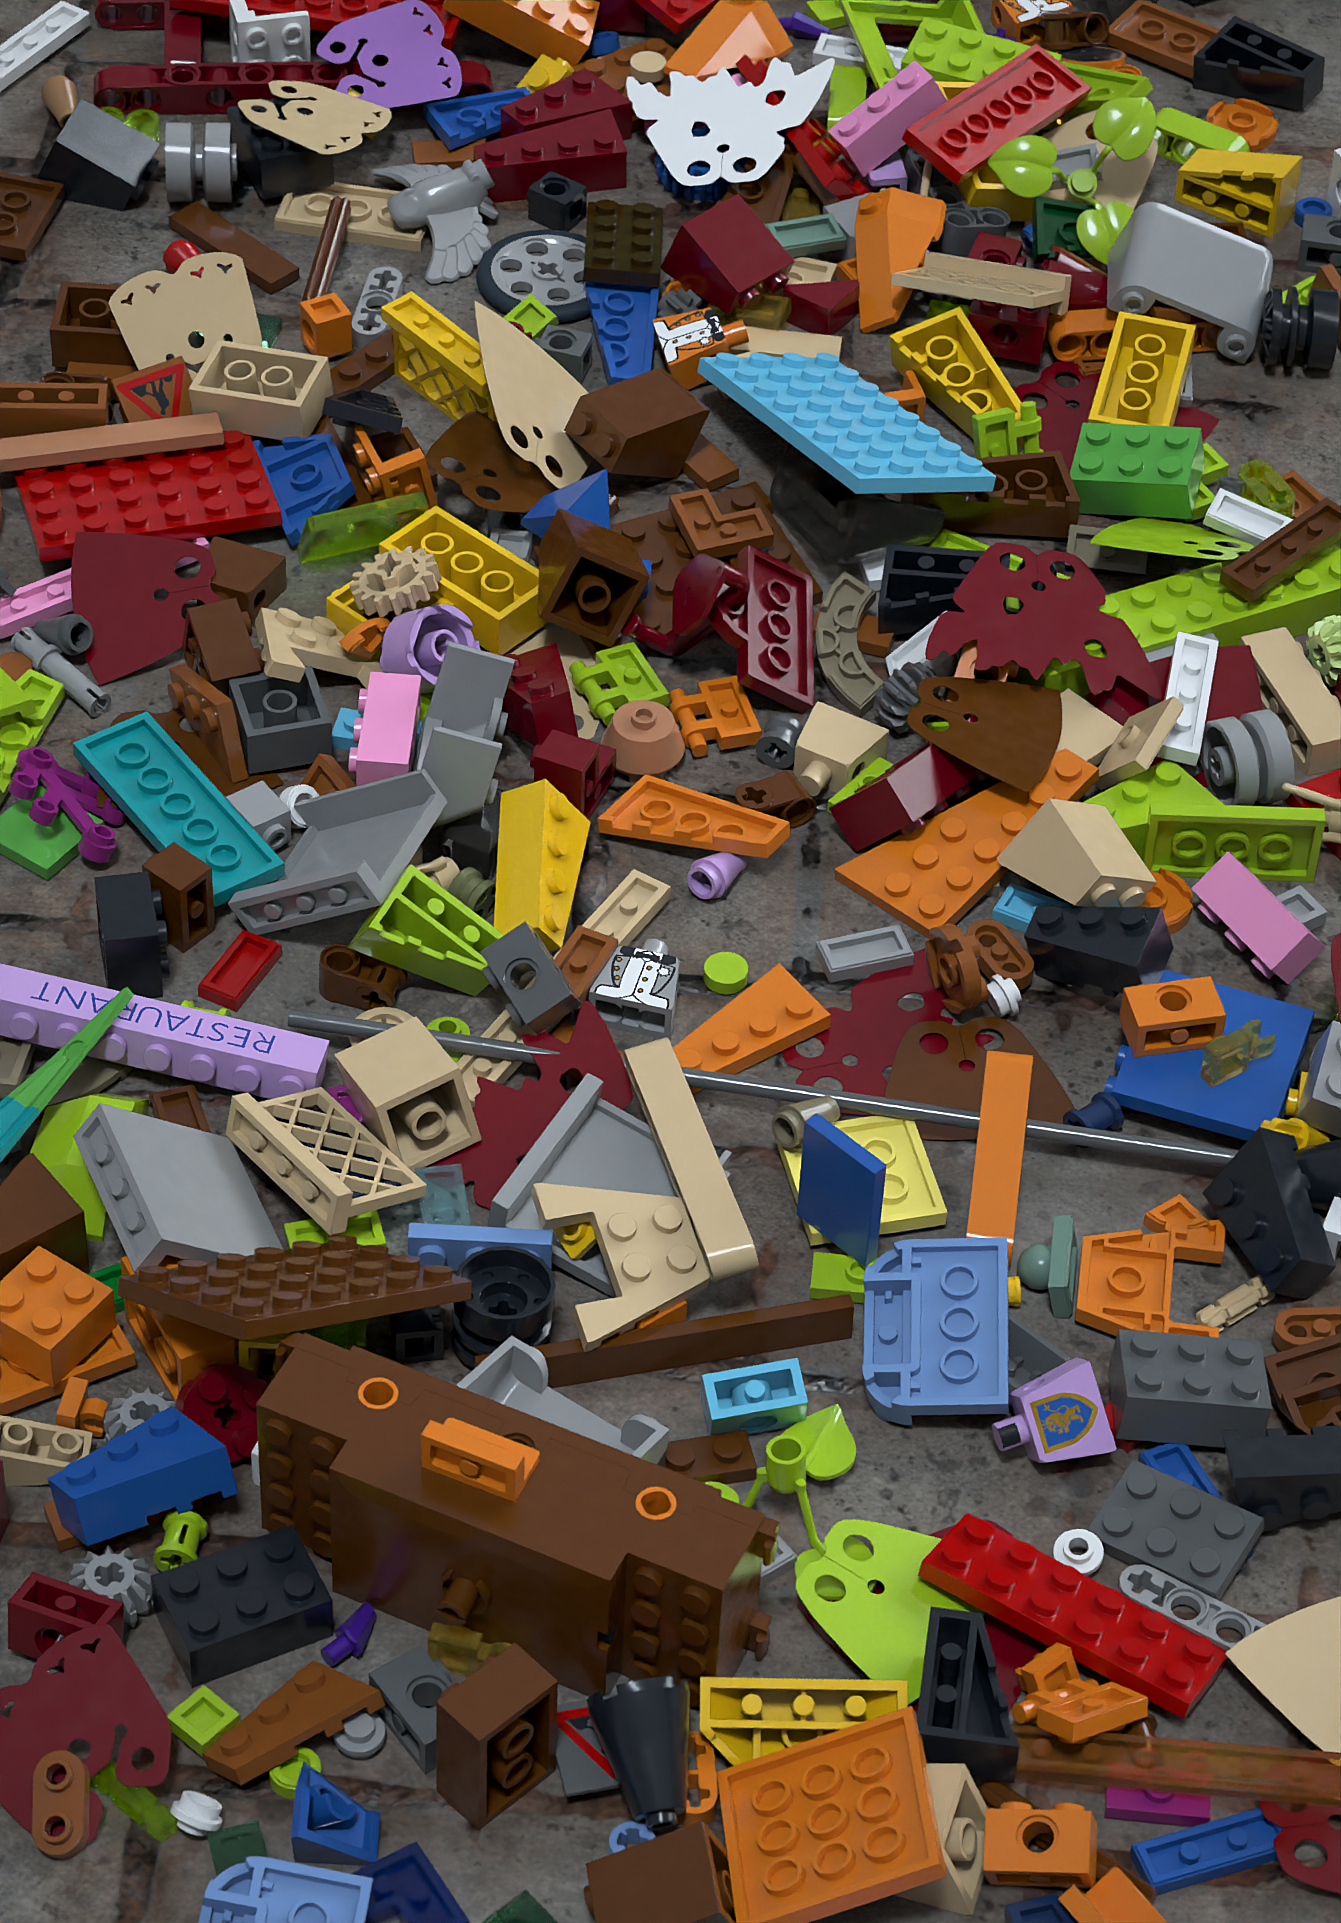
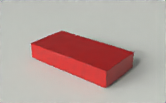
(239, 970)

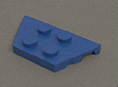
(305, 479)

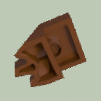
(1308, 1382)

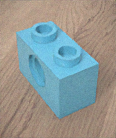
(754, 1398)

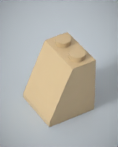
(1079, 856)
(409, 1094)
(962, 1833)

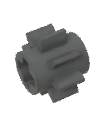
(678, 302)

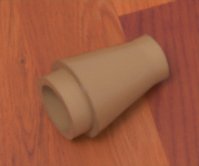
(60, 97)

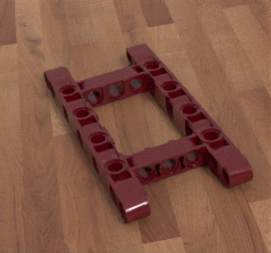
(191, 87)

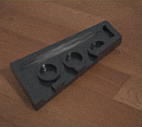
(363, 407)

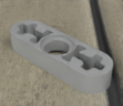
(372, 297)

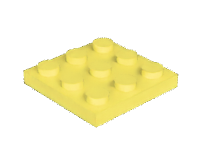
(910, 1187)

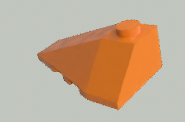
(728, 34)
(890, 238)

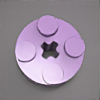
(419, 639)

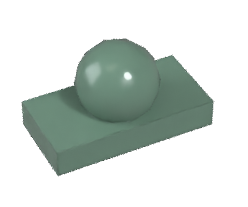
(809, 235)
(1053, 1266)

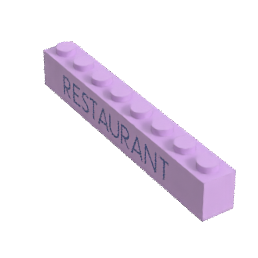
(162, 1036)

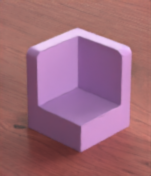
(887, 174)

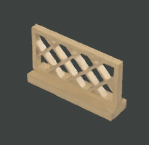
(988, 282)
(303, 1169)

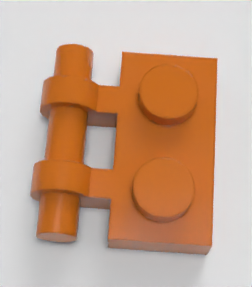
(727, 713)
(1081, 1709)

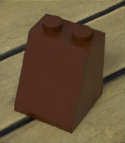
(639, 425)
(588, 577)
(39, 1213)
(663, 1881)

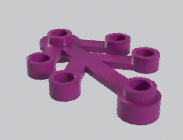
(39, 767)

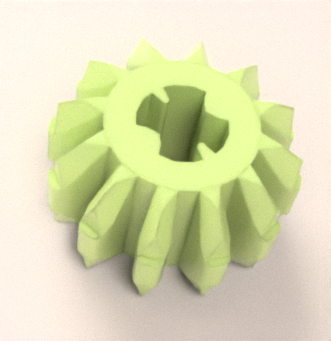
(1325, 648)

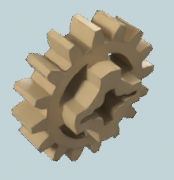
(395, 581)

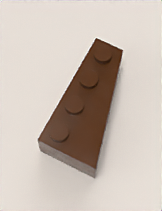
(1028, 498)

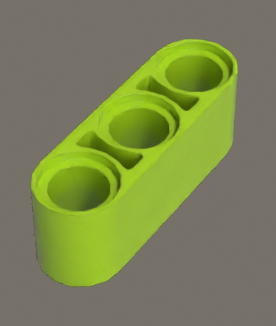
(845, 92)
(1181, 135)

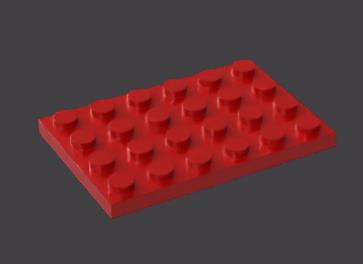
(149, 495)

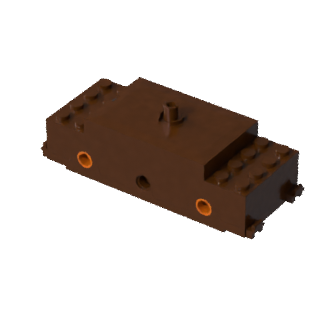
(589, 1570)

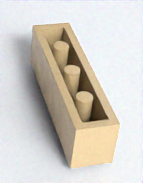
(1298, 698)

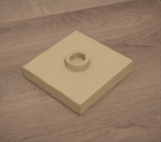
(1138, 742)

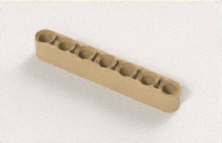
(691, 1159)

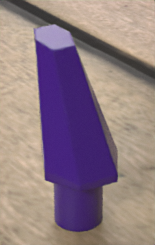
(803, 26)
(350, 1635)

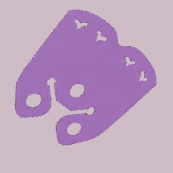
(413, 55)

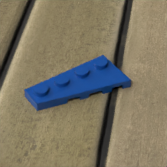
(623, 327)

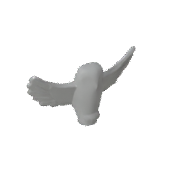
(450, 207)

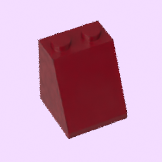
(728, 256)

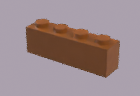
(51, 407)

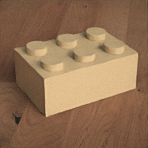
(262, 389)

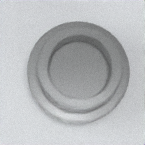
(361, 1735)

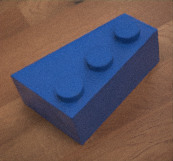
(139, 1475)

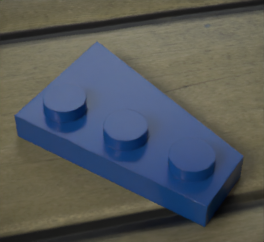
(469, 117)

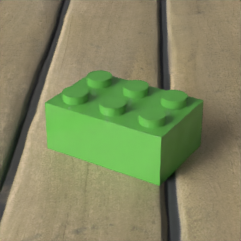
(1138, 470)

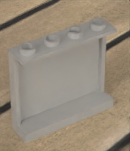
(347, 855)
(589, 1148)
(172, 1188)

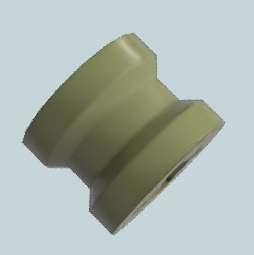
(474, 891)

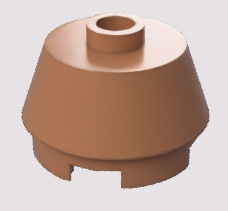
(644, 740)

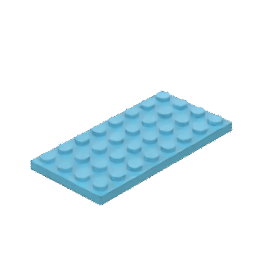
(845, 424)

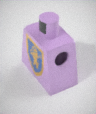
(1058, 1416)

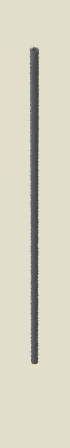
(798, 1093)

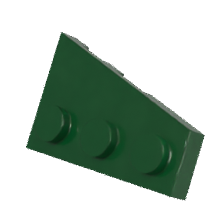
(1055, 223)

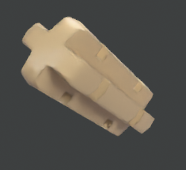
(1235, 1304)

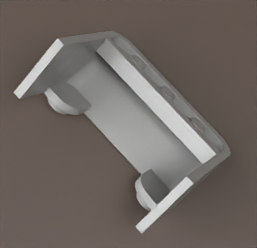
(460, 729)

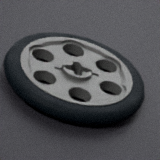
(540, 275)

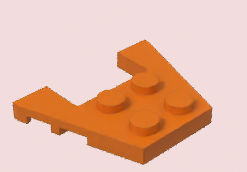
(1129, 1277)

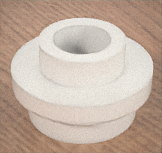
(1003, 996)
(1085, 1563)
(197, 1813)

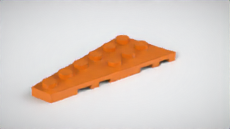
(952, 858)

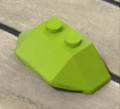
(62, 1157)

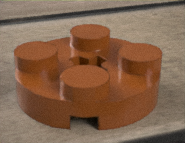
(954, 965)

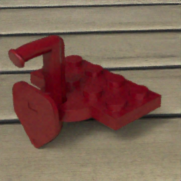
(756, 609)

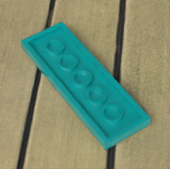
(177, 803)

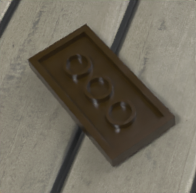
(623, 243)

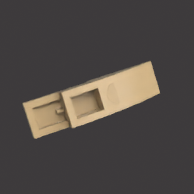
(38, 1450)

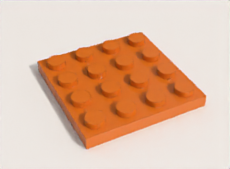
(831, 1823)

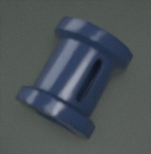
(1100, 1114)

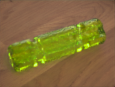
(137, 1803)

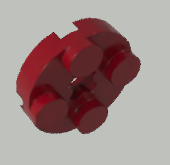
(210, 1390)

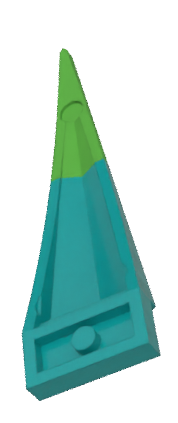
(30, 1098)

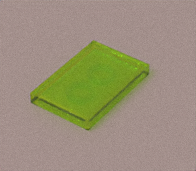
(357, 527)

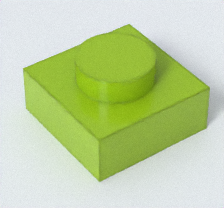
(532, 316)
(202, 1719)

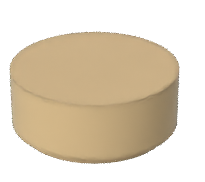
(647, 66)

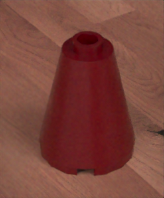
(1087, 283)

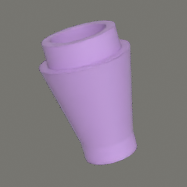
(714, 874)

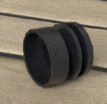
(1299, 327)
(509, 1297)

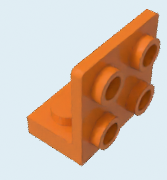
(395, 476)

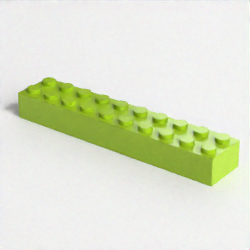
(1201, 606)

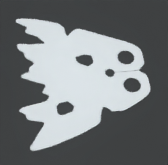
(733, 115)

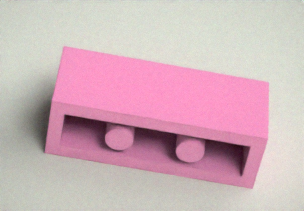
(878, 124)
(387, 727)
(1256, 919)

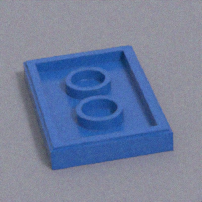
(841, 1189)

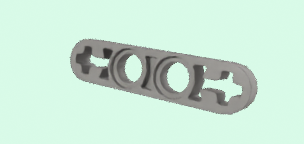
(1211, 1612)

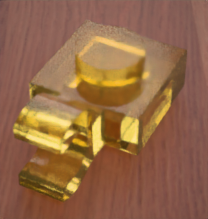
(1230, 1054)

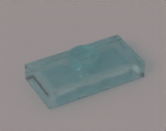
(444, 1197)

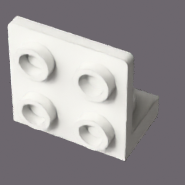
(268, 37)

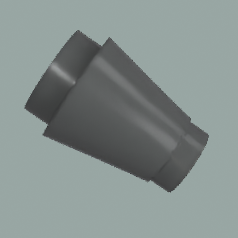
(66, 633)

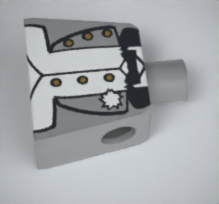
(638, 990)

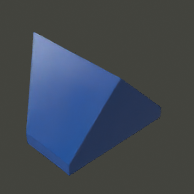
(584, 498)
(330, 1824)

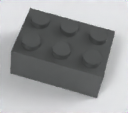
(1187, 1388)

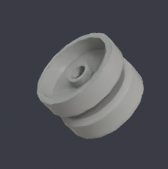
(1247, 758)

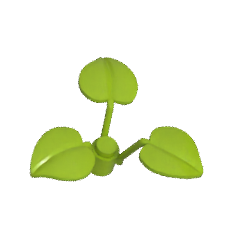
(1028, 162)
(823, 1451)

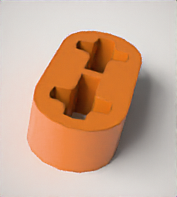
(703, 1780)

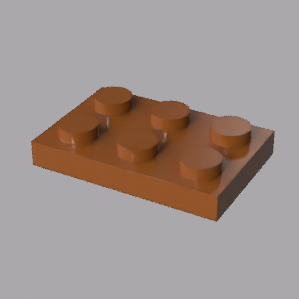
(1160, 36)

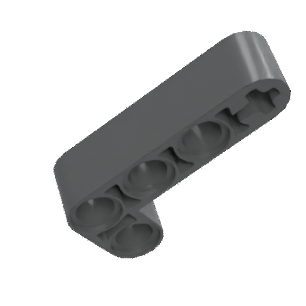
(960, 221)

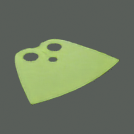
(1168, 537)
(884, 1630)

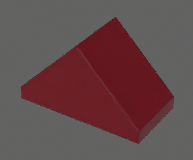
(823, 305)

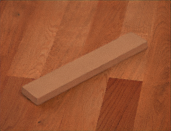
(110, 442)

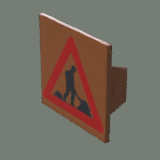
(155, 392)

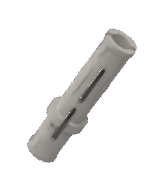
(51, 662)

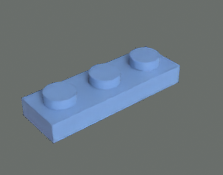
(454, 1243)

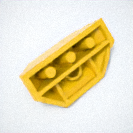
(770, 1714)

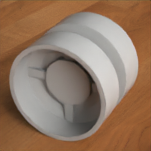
(210, 161)

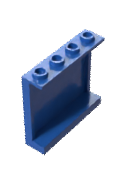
(1172, 1084)

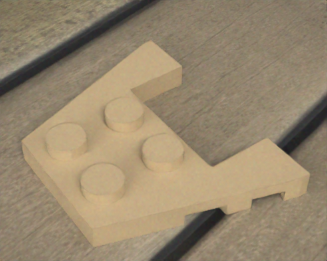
(300, 642)
(644, 1247)

